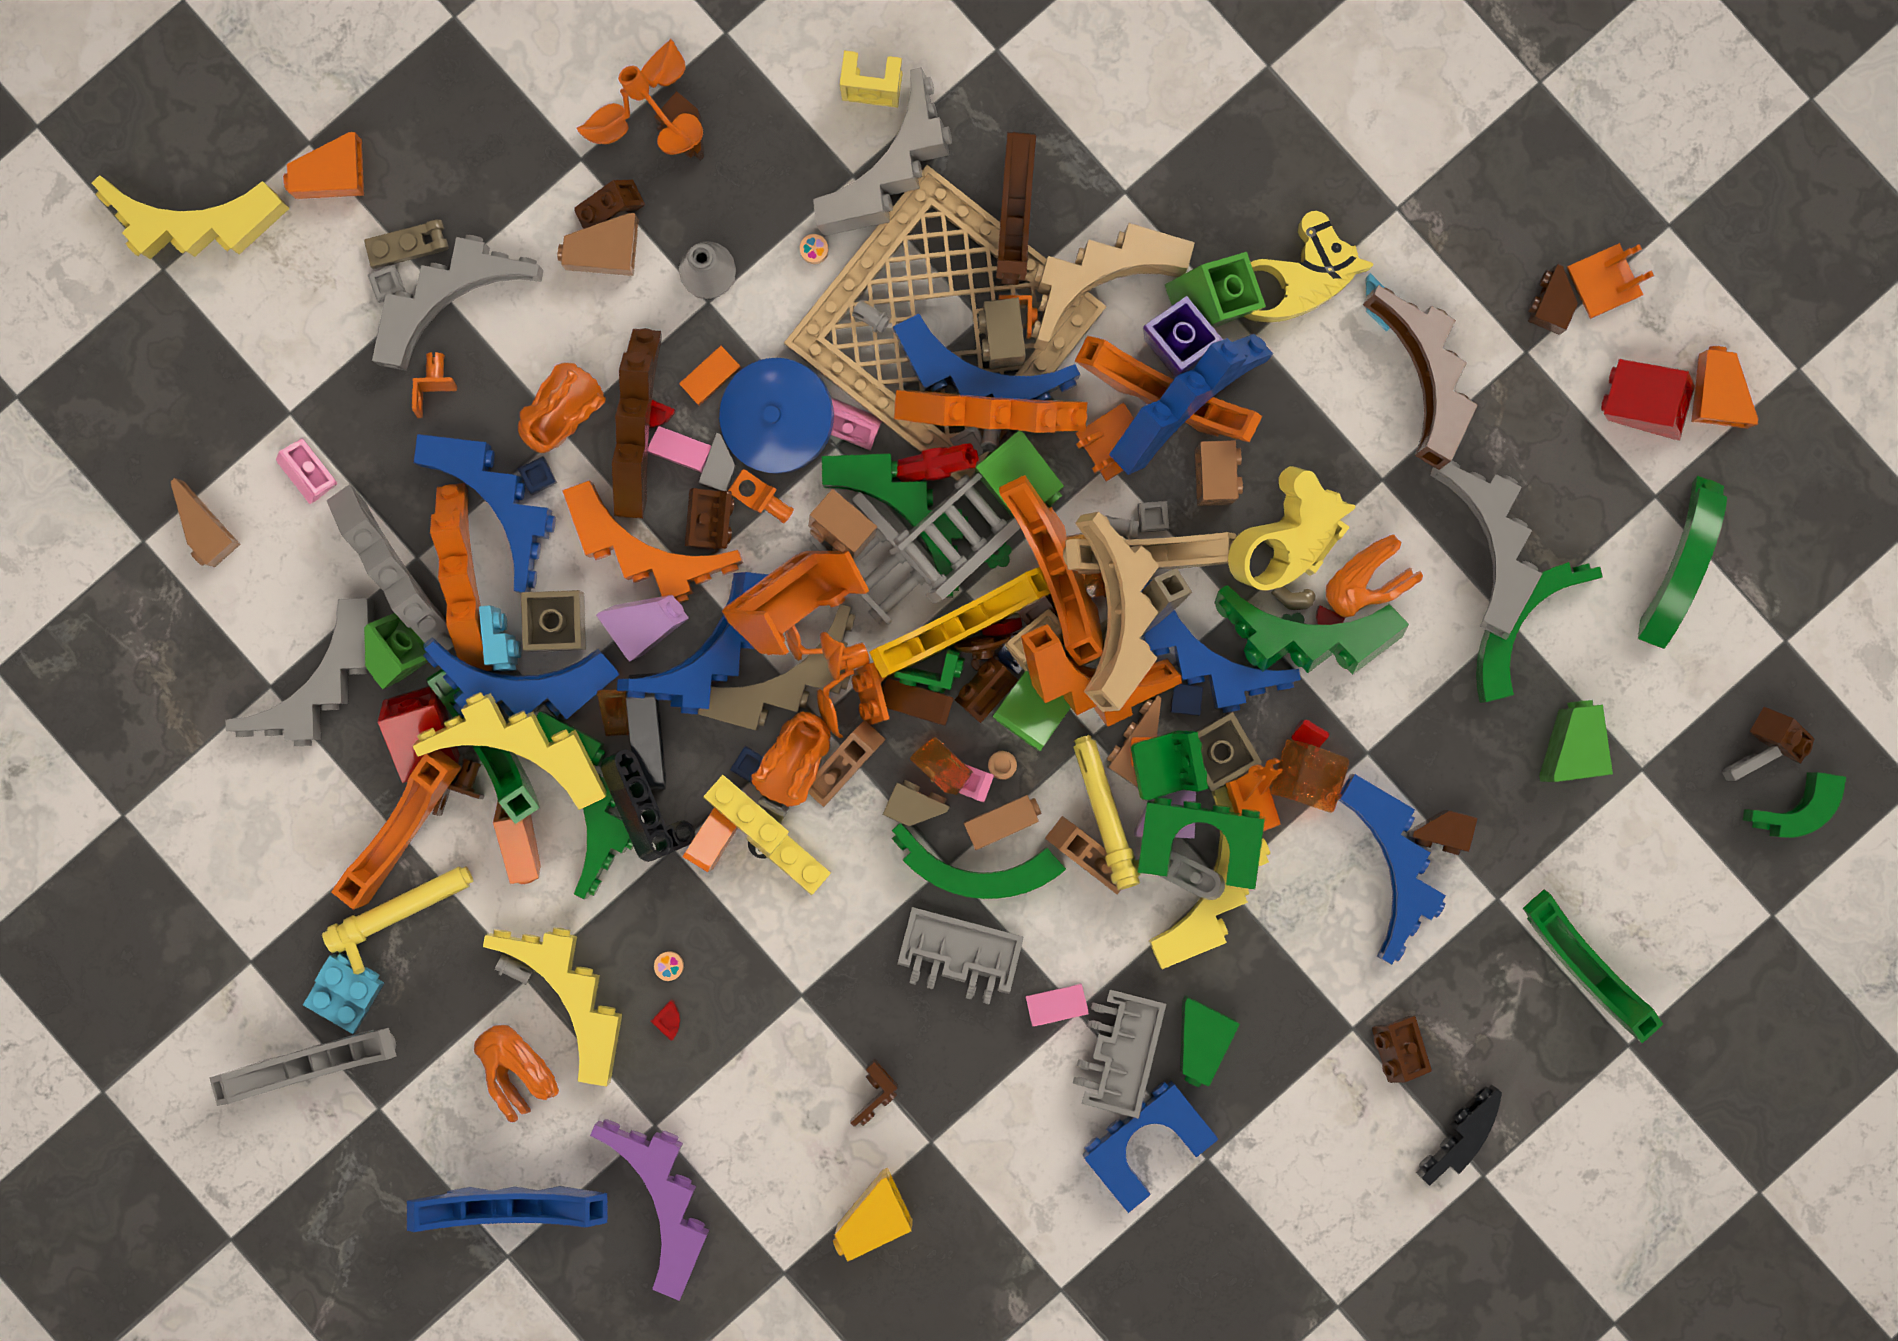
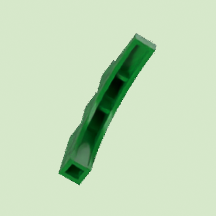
(873, 477)
(1309, 645)
(604, 828)

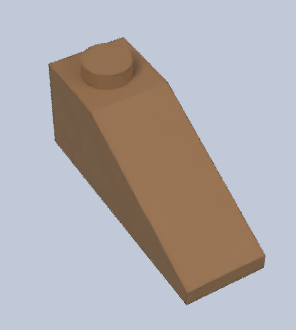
(202, 529)
(845, 762)
(1082, 850)

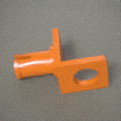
(432, 382)
(762, 498)

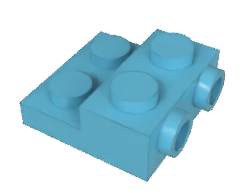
(499, 648)
(342, 994)

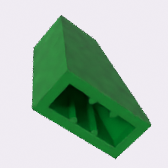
(1203, 1041)

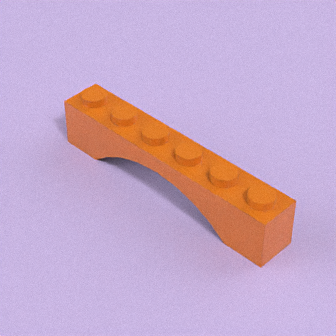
(419, 798)

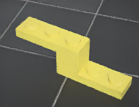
(766, 834)

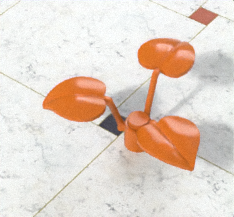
(664, 69)
(838, 659)

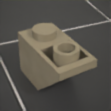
(913, 807)

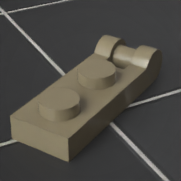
(405, 244)

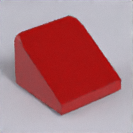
(1309, 733)

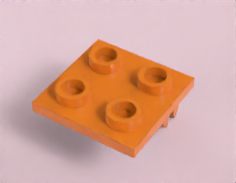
(1607, 280)
(1102, 437)
(868, 685)
(1254, 793)

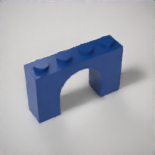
(1108, 1154)

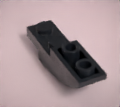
(1472, 1130)

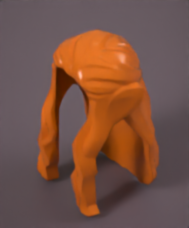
(559, 406)
(1348, 590)
(793, 760)
(505, 1050)

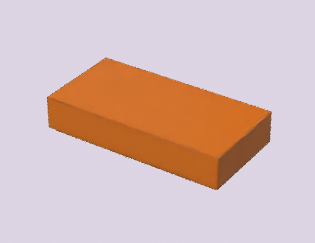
(710, 375)

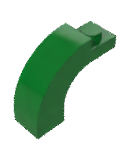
(1817, 806)

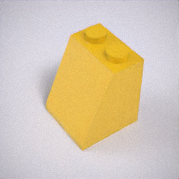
(873, 1219)

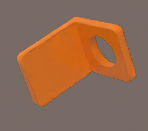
(1032, 313)

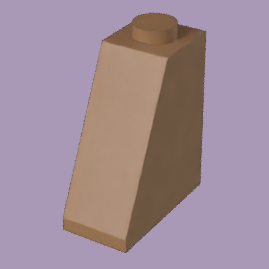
(602, 247)
(1002, 821)

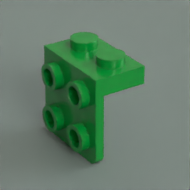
(936, 682)
(1169, 764)

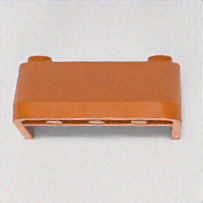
(791, 594)

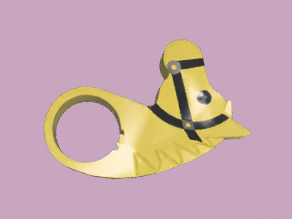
(1323, 272)

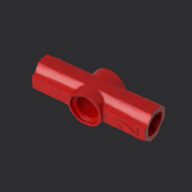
(937, 463)

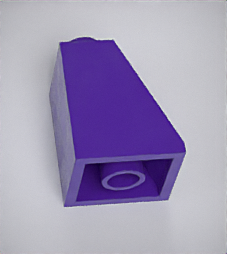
(1180, 336)

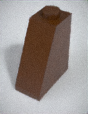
(917, 702)

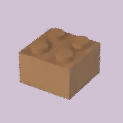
(1217, 473)
(841, 525)

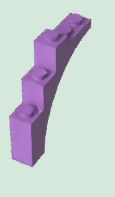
(671, 1195)

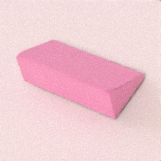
(854, 425)
(679, 449)
(305, 470)
(1057, 1005)

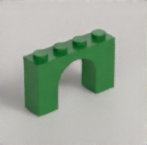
(1242, 832)

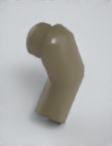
(1295, 600)

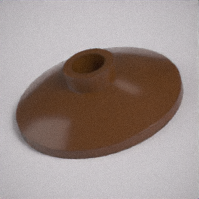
(982, 645)

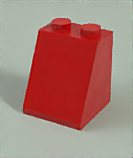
(1649, 398)
(404, 719)

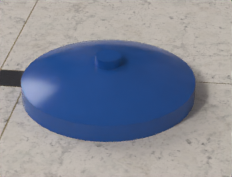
(776, 415)

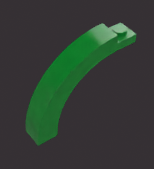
(1688, 564)
(1495, 652)
(503, 767)
(982, 885)
(1590, 969)

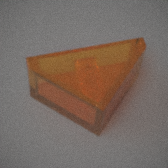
(613, 712)

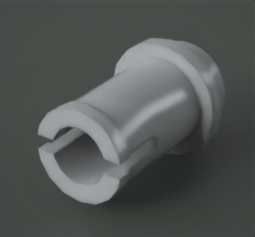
(871, 316)
(991, 439)
(1124, 527)
(513, 969)

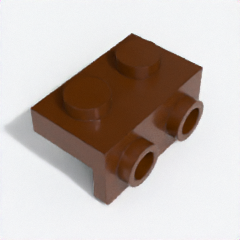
(709, 519)
(986, 689)

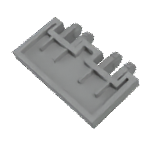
(961, 948)
(1126, 1054)

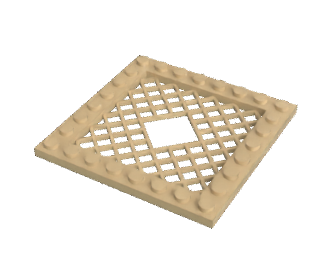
(935, 191)

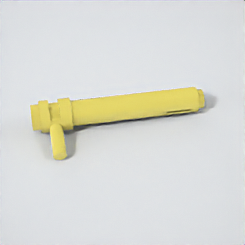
(1119, 855)
(356, 928)

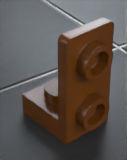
(609, 201)
(878, 1078)

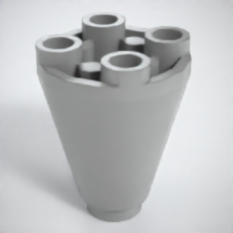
(709, 278)

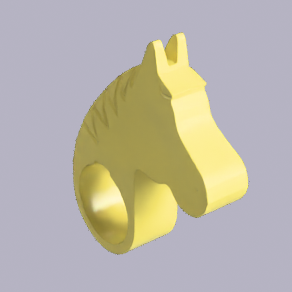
(1298, 539)

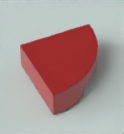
(660, 414)
(1327, 617)
(1003, 627)
(668, 1020)

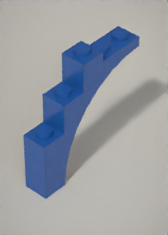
(937, 365)
(1185, 395)
(502, 491)
(1226, 678)
(690, 682)
(565, 688)
(1405, 859)
(508, 1205)

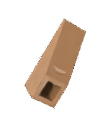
(1146, 727)

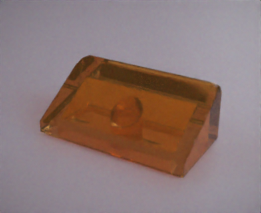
(941, 766)

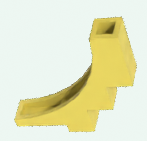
(231, 224)
(485, 726)
(1200, 928)
(553, 959)

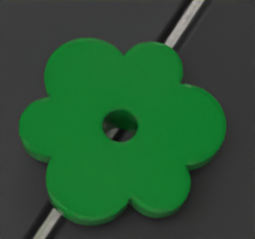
(1001, 559)

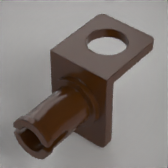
(463, 785)

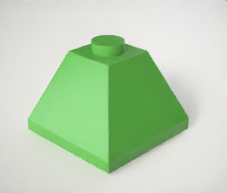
(392, 650)

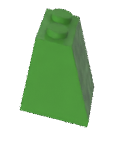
(1220, 289)
(1016, 459)
(1028, 715)
(1577, 744)

